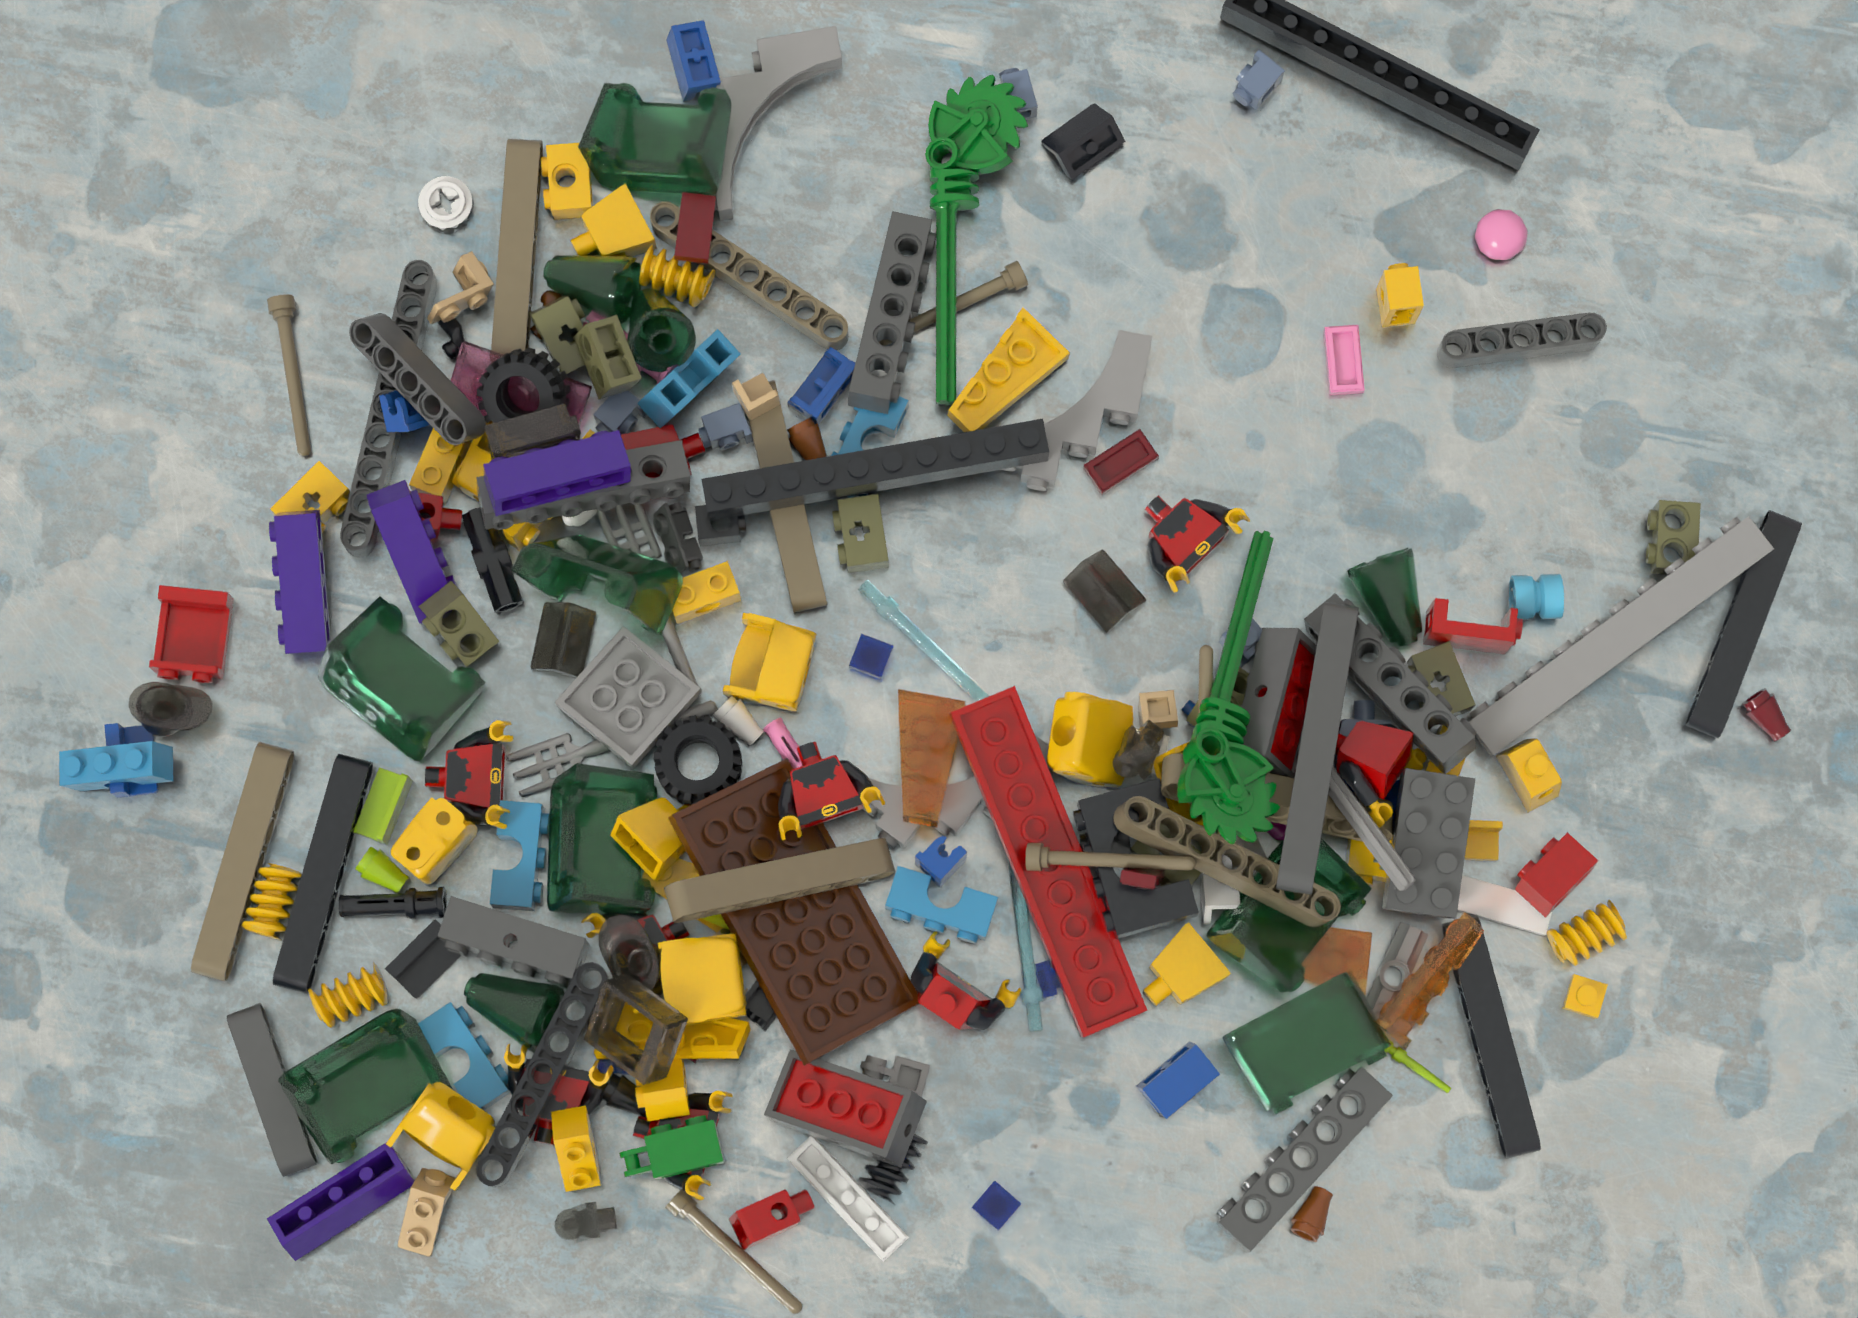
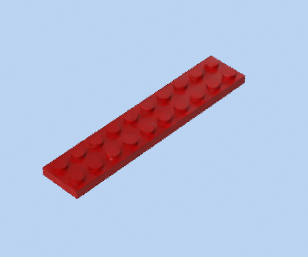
(1060, 897)

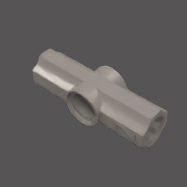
(1401, 954)

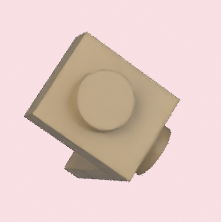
(476, 285)
(424, 1211)

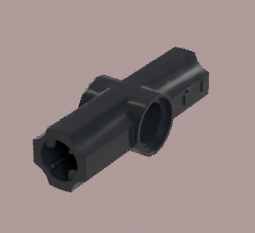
(492, 562)

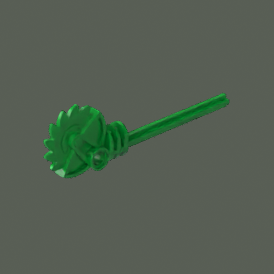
(977, 133)
(1230, 780)

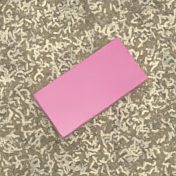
(1344, 360)

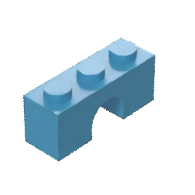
(689, 378)
(872, 422)
(99, 766)
(520, 886)
(968, 917)
(449, 1030)

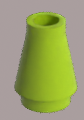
(380, 869)

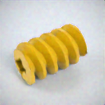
(675, 277)
(271, 900)
(1587, 933)
(349, 996)

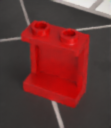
(192, 633)
(1470, 635)

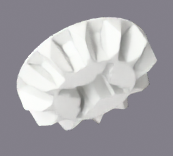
(452, 189)

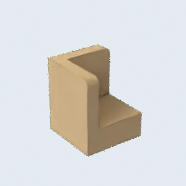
(756, 396)
(1159, 708)

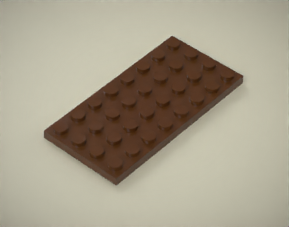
(812, 954)

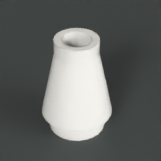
(738, 720)

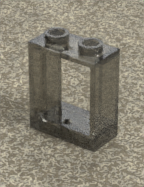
(530, 431)
(665, 1035)

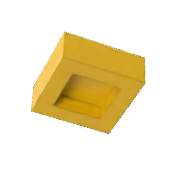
(1585, 996)

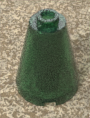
(596, 282)
(659, 332)
(1391, 594)
(514, 1005)

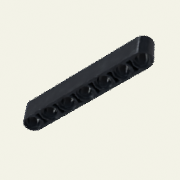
(1742, 628)
(322, 873)
(1495, 1052)
(541, 1092)

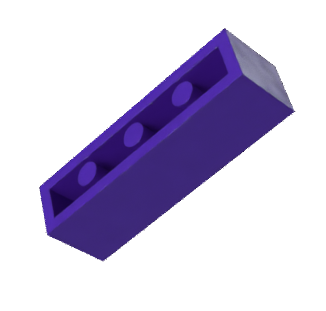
(557, 472)
(409, 542)
(301, 581)
(341, 1201)

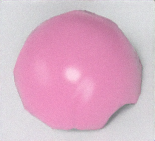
(1501, 234)

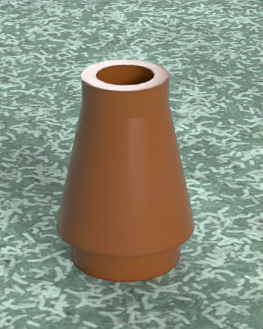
(807, 439)
(1312, 1215)

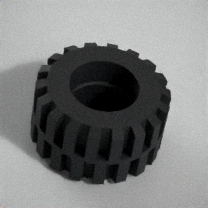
(524, 364)
(688, 733)

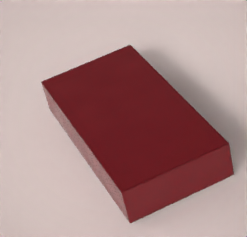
(695, 227)
(1121, 461)
(1142, 877)

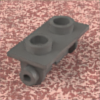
(671, 524)

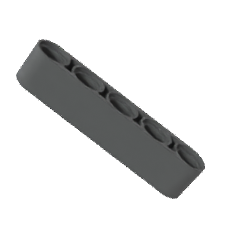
(1534, 330)
(417, 378)
(263, 1068)

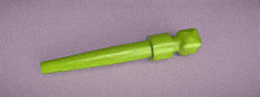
(1400, 1055)

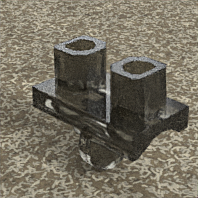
(1138, 751)
(584, 1222)

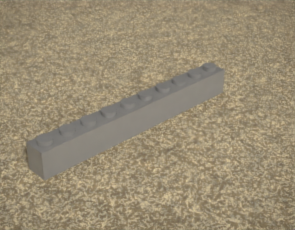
(1620, 635)

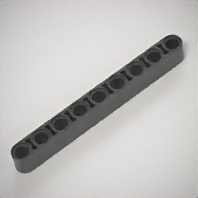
(385, 457)
(1317, 748)

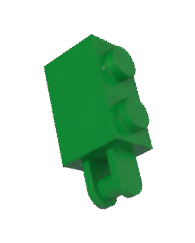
(677, 1150)

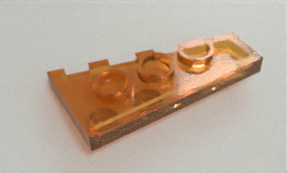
(926, 753)

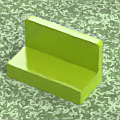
(383, 806)

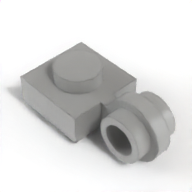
(904, 1072)

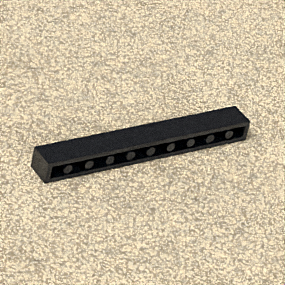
(1384, 77)
(875, 469)

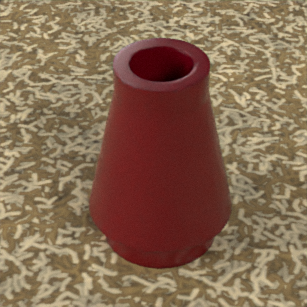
(1767, 714)

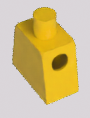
(614, 227)
(1530, 773)
(650, 836)
(1185, 968)

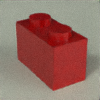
(1556, 874)

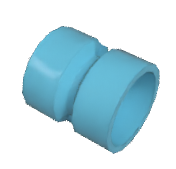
(1542, 596)

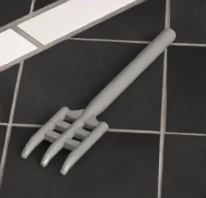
(669, 632)
(576, 754)

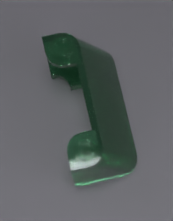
(657, 143)
(634, 581)
(396, 681)
(584, 862)
(1275, 943)
(1307, 1041)
(361, 1081)

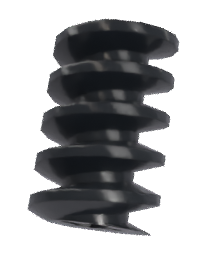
(885, 1175)

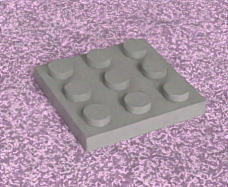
(628, 697)

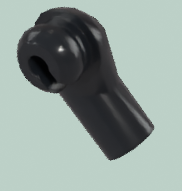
(456, 336)

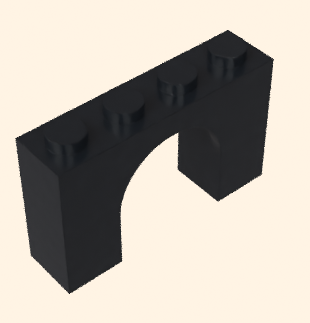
(1127, 907)

